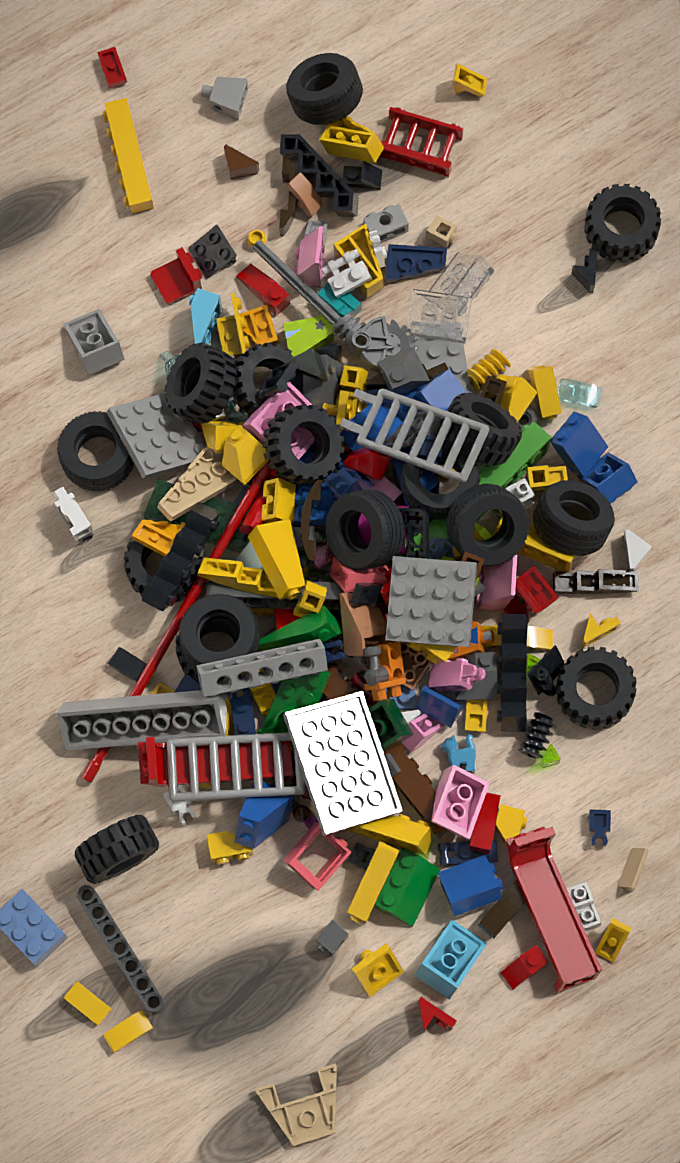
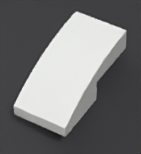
(584, 906)

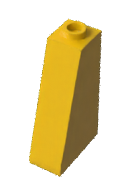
(279, 557)
(373, 883)

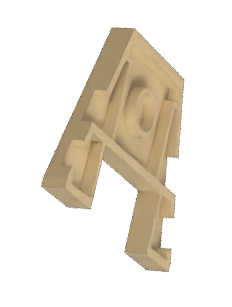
(305, 1117)

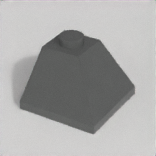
(403, 371)
(487, 688)

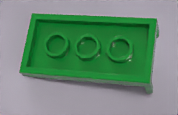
(291, 696)

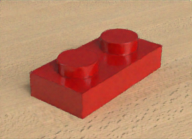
(112, 67)

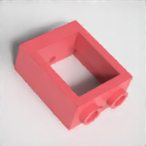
(348, 577)
(328, 869)

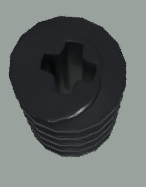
(537, 736)

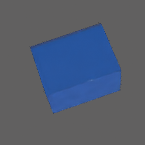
(438, 706)

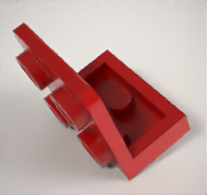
(177, 277)
(535, 590)

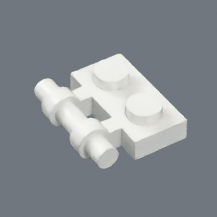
(350, 278)

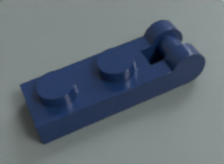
(463, 854)

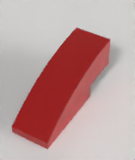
(485, 824)

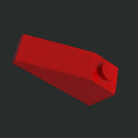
(265, 289)

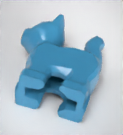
(462, 757)

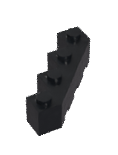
(327, 180)
(185, 550)
(513, 672)

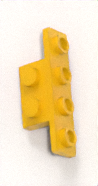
(231, 330)

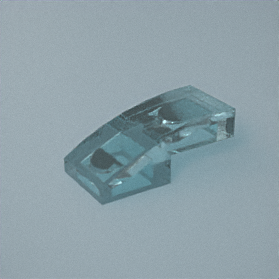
(581, 392)

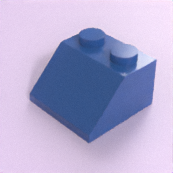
(610, 477)

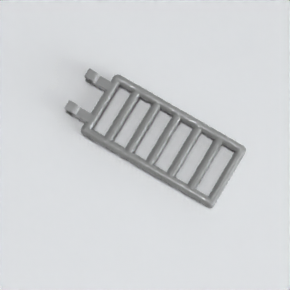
(411, 458)
(237, 791)

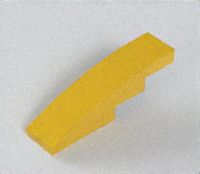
(237, 576)

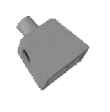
(227, 95)

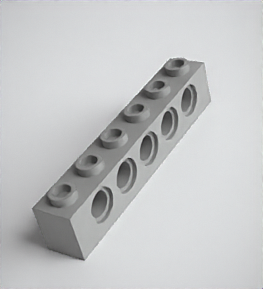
(252, 663)

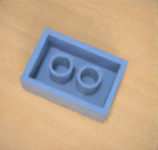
(30, 928)

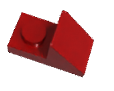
(429, 1012)

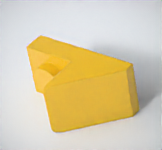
(468, 80)
(595, 632)
(613, 940)

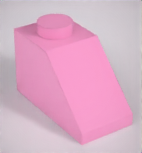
(423, 729)

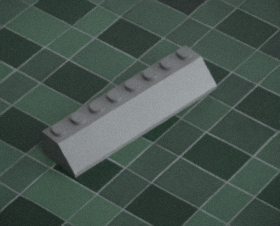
(133, 718)

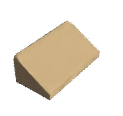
(633, 868)

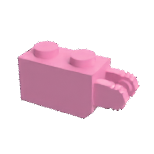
(454, 676)

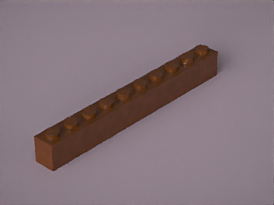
(409, 780)

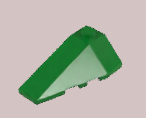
(305, 629)

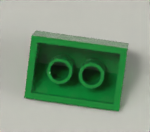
(407, 887)

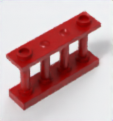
(420, 159)

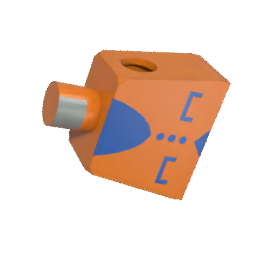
(477, 642)

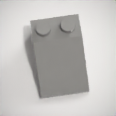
(94, 341)

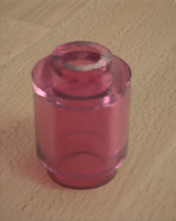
(323, 555)

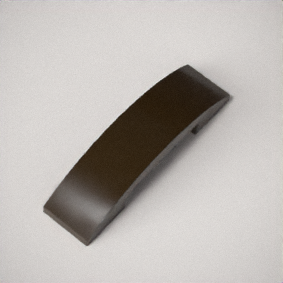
(287, 216)
(313, 498)

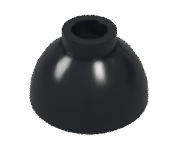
(333, 351)

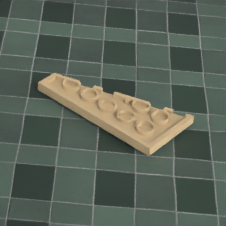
(198, 484)

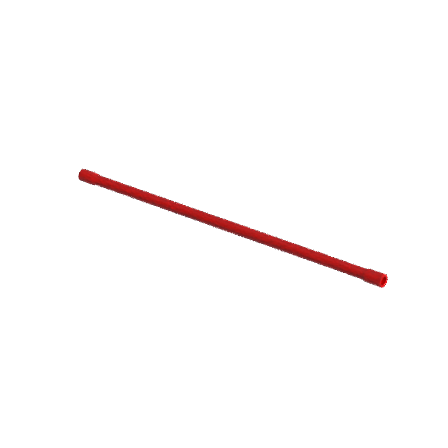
(95, 764)

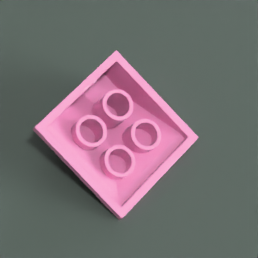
(257, 423)

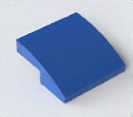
(319, 512)

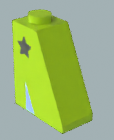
(307, 334)

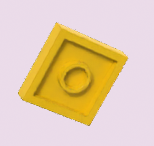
(345, 409)
(377, 969)

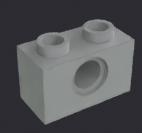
(391, 214)

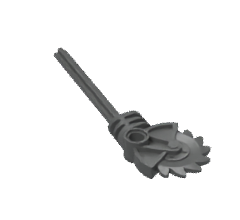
(377, 336)

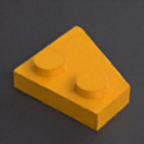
(260, 325)
(157, 535)

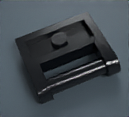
(277, 380)

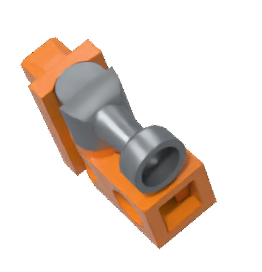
(385, 670)

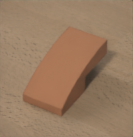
(308, 199)

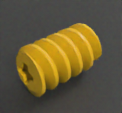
(486, 367)

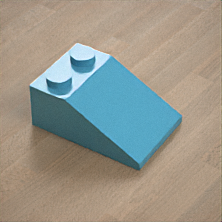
(205, 310)
(450, 959)

